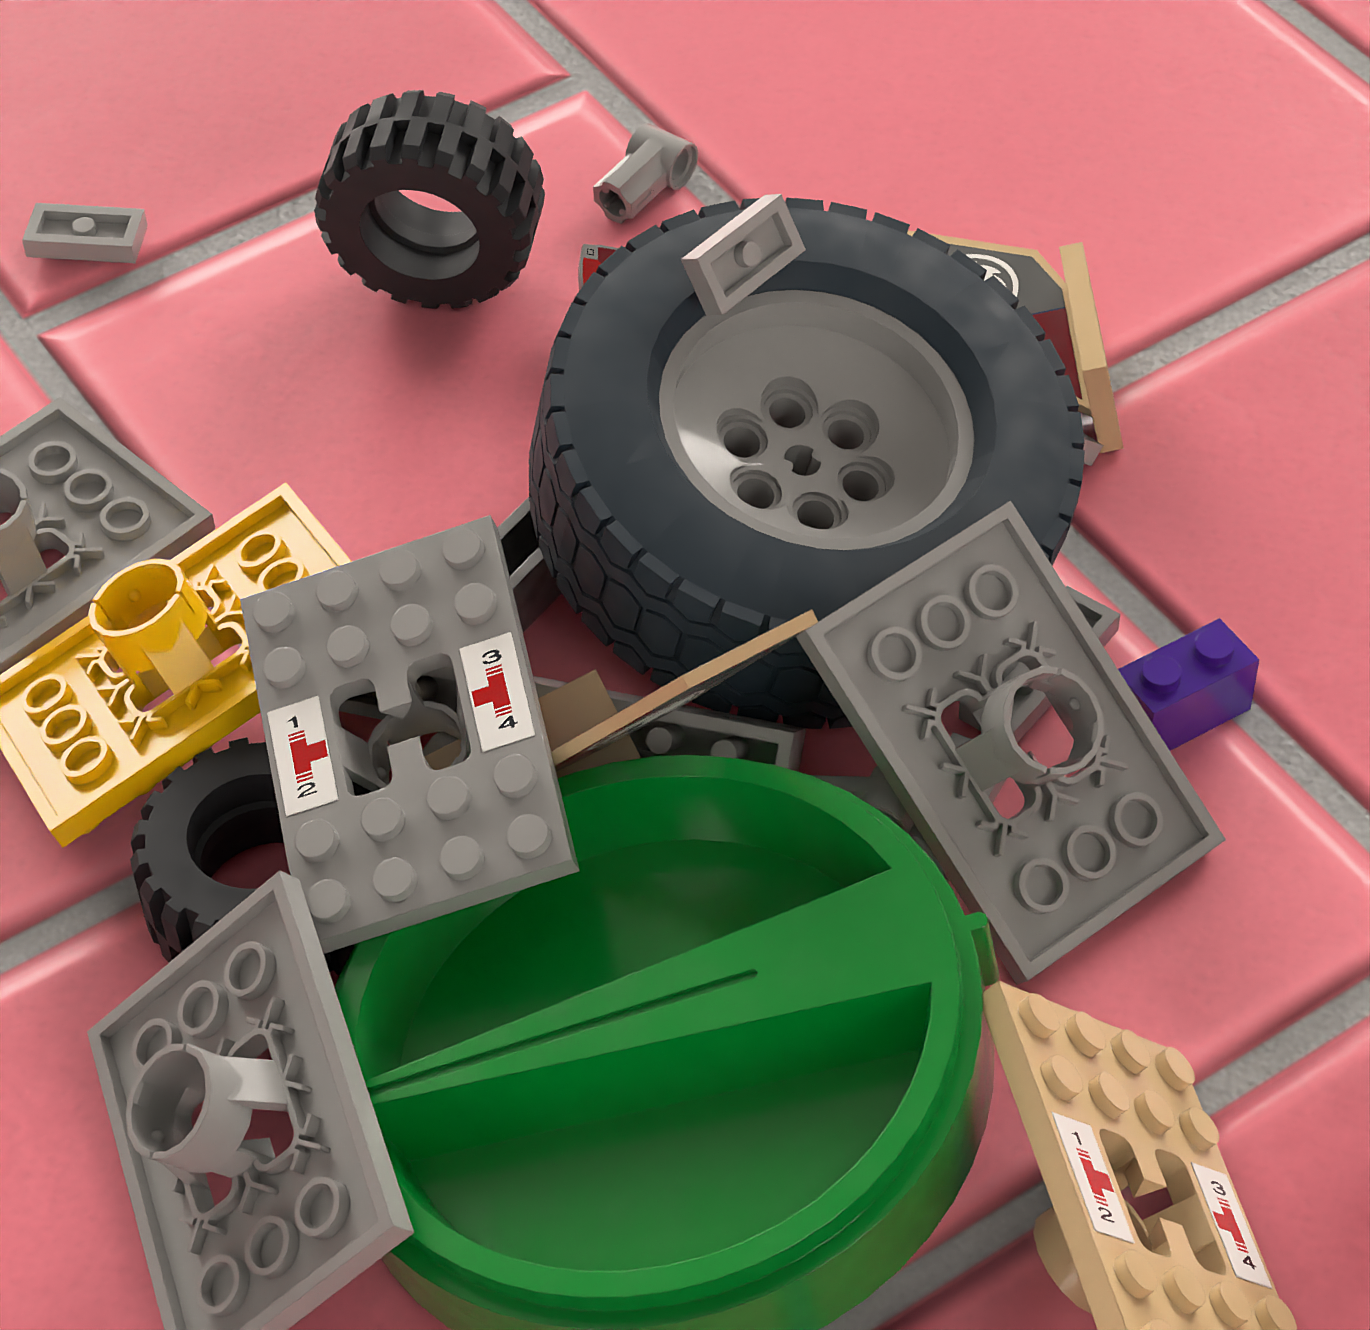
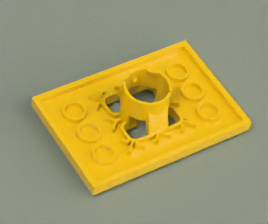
(80, 726)

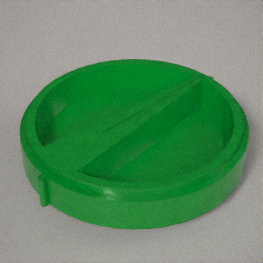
(689, 1073)

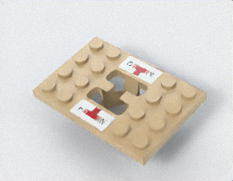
(1127, 1102)

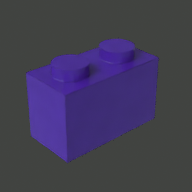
(1194, 682)

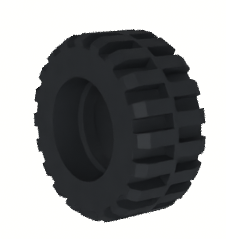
(440, 151)
(192, 830)

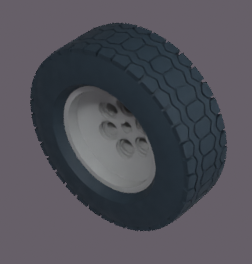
(787, 451)

